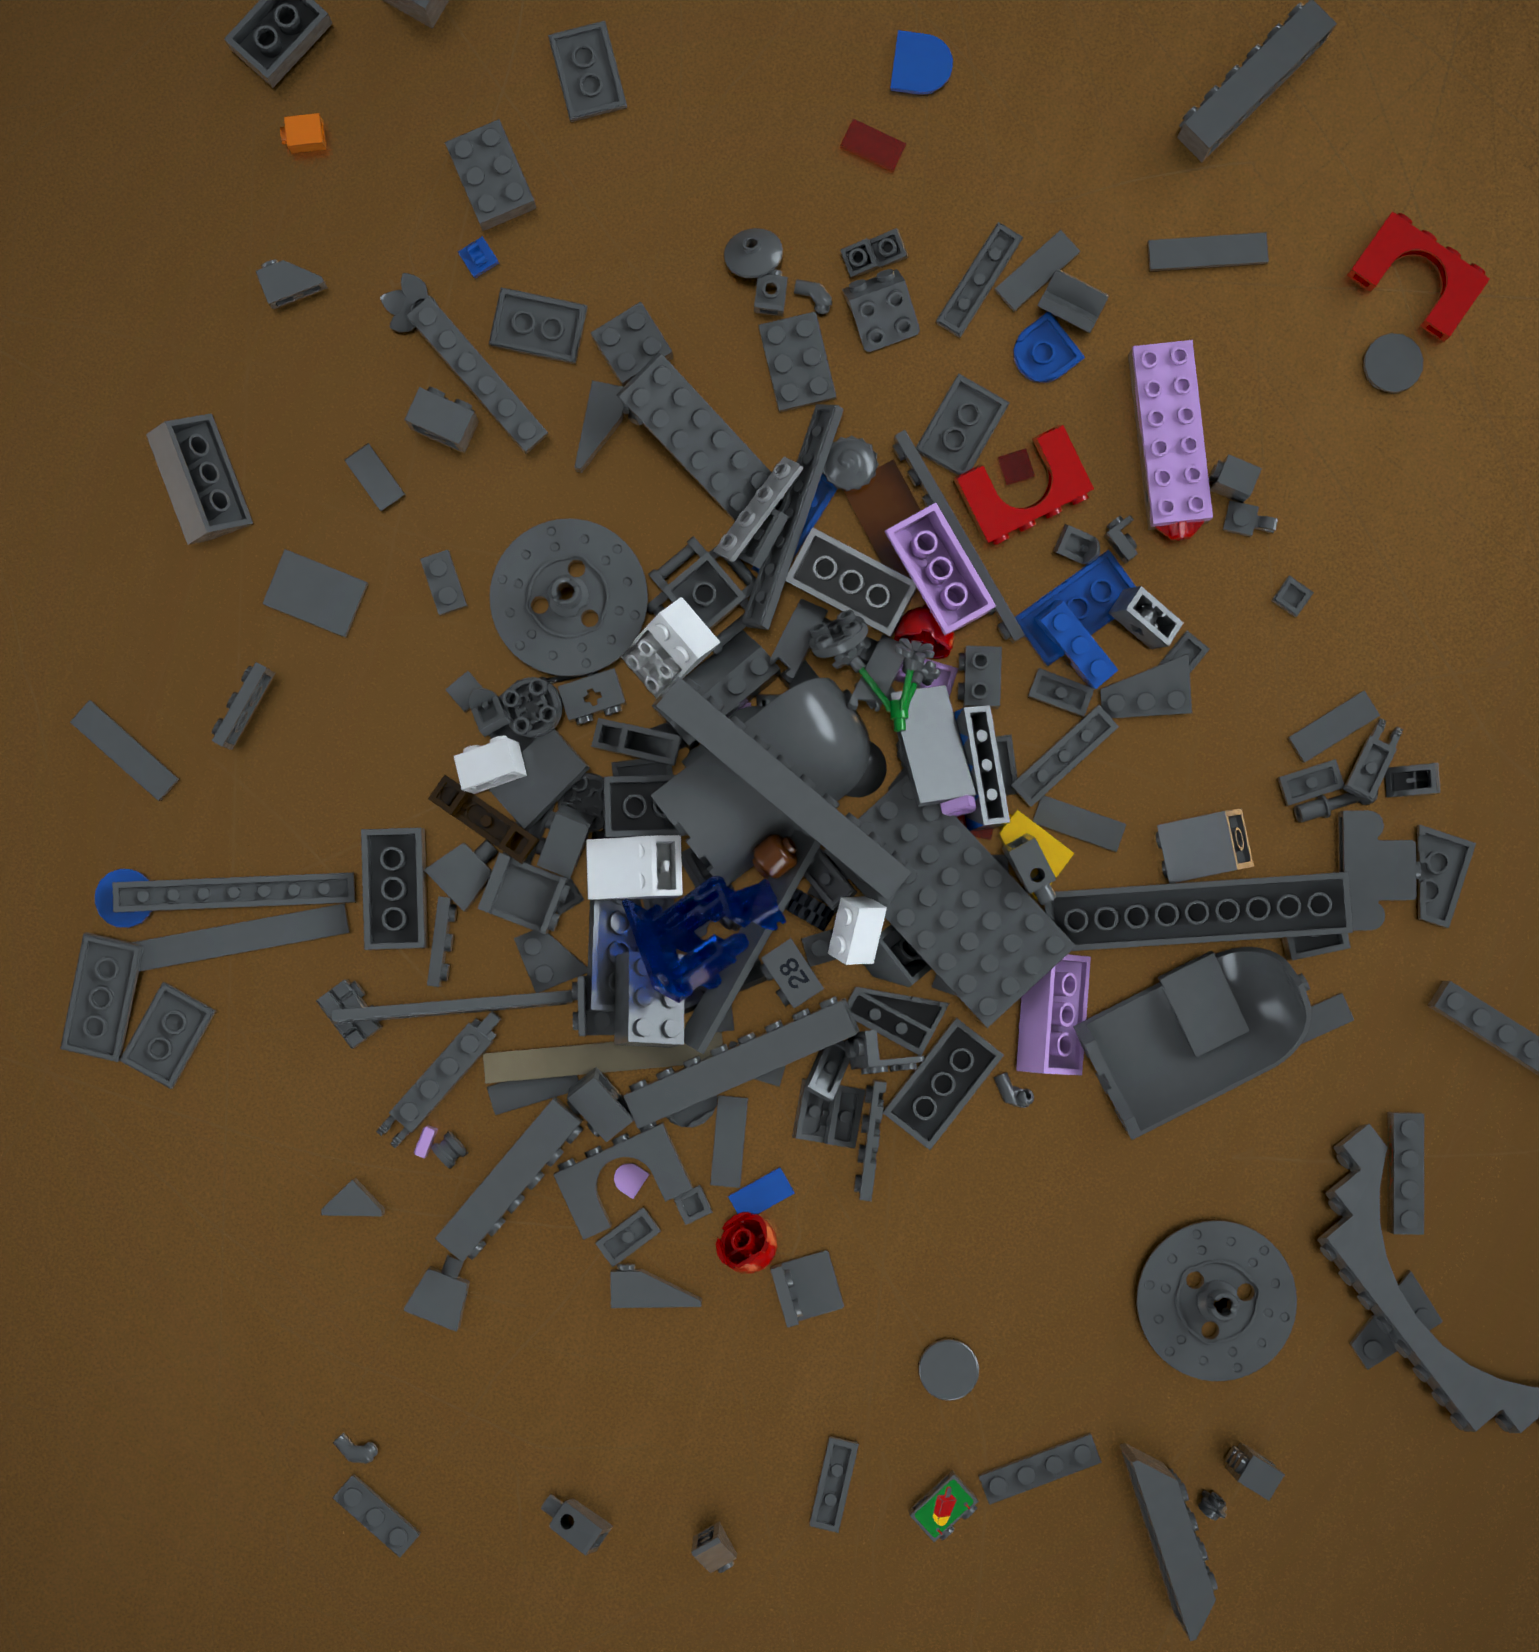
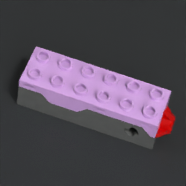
(1170, 438)

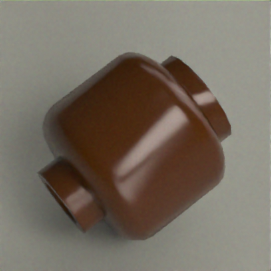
(775, 856)

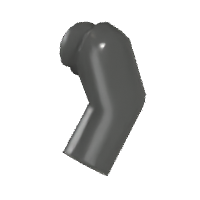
(356, 1453)

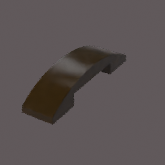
(483, 819)

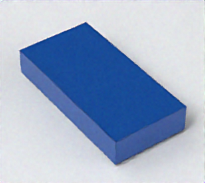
(762, 1193)

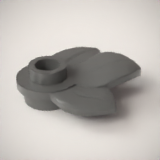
(404, 301)

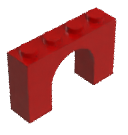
(1459, 280)
(1065, 483)

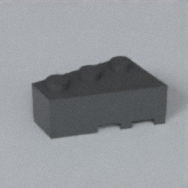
(897, 1017)

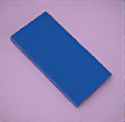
(1087, 594)

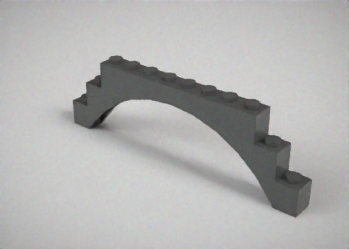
(1361, 1256)

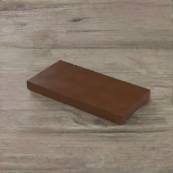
(880, 507)

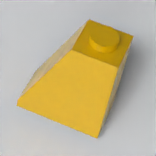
(1053, 850)

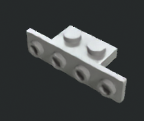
(766, 498)

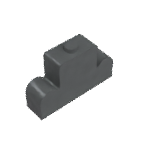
(1375, 867)

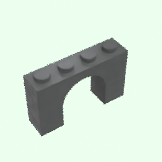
(579, 1179)

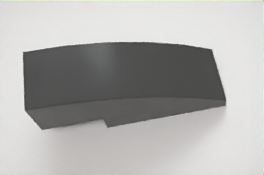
(636, 741)

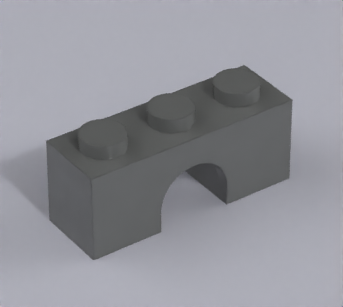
(1253, 1470)

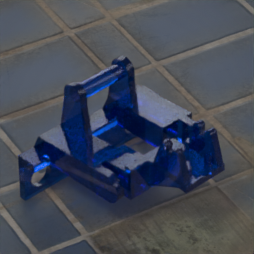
(674, 929)

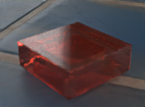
(1016, 467)

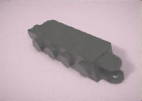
(441, 1077)

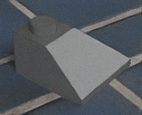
(897, 960)

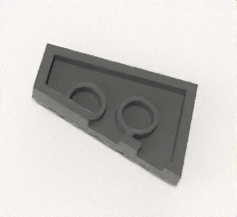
(1152, 692)
(1373, 1344)

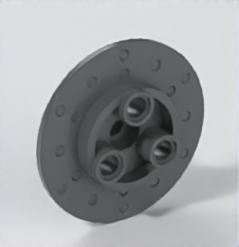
(539, 567)
(1246, 1329)

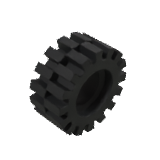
(810, 909)

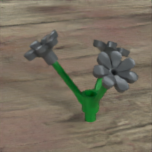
(913, 666)

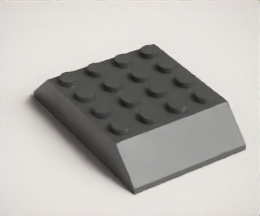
(1173, 1539)

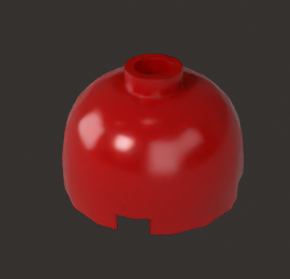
(922, 626)
(747, 1243)

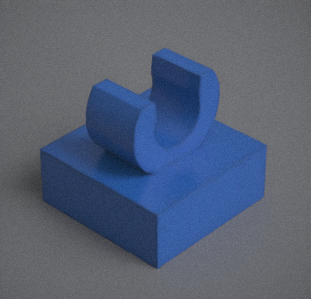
(478, 257)

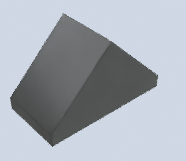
(1413, 780)
(353, 1201)

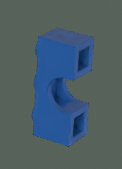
(1077, 643)

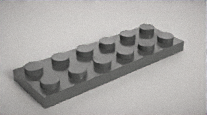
(695, 434)

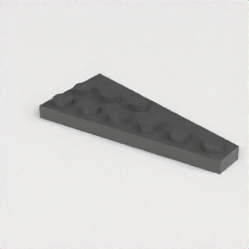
(608, 936)

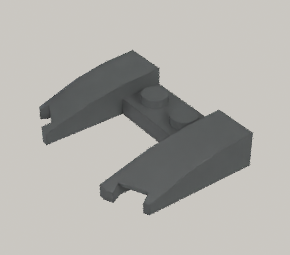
(878, 656)

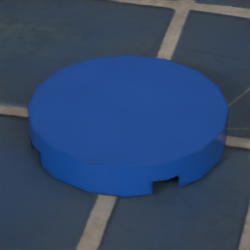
(104, 899)

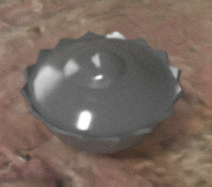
(850, 463)

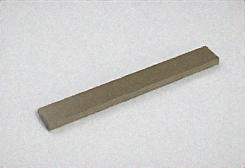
(584, 1058)

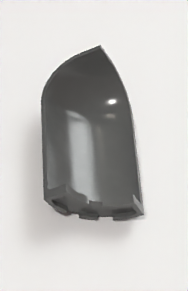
(729, 815)
(1149, 1063)

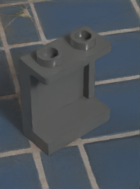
(524, 894)

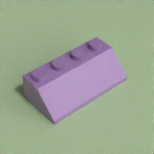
(940, 569)
(1047, 1019)

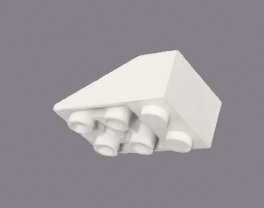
(670, 647)
(634, 867)

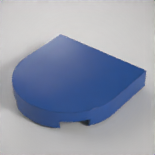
(920, 63)
(1045, 351)

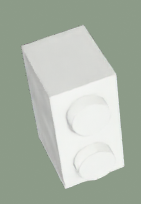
(489, 764)
(857, 930)

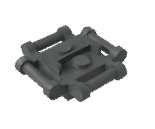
(704, 588)

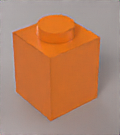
(303, 133)

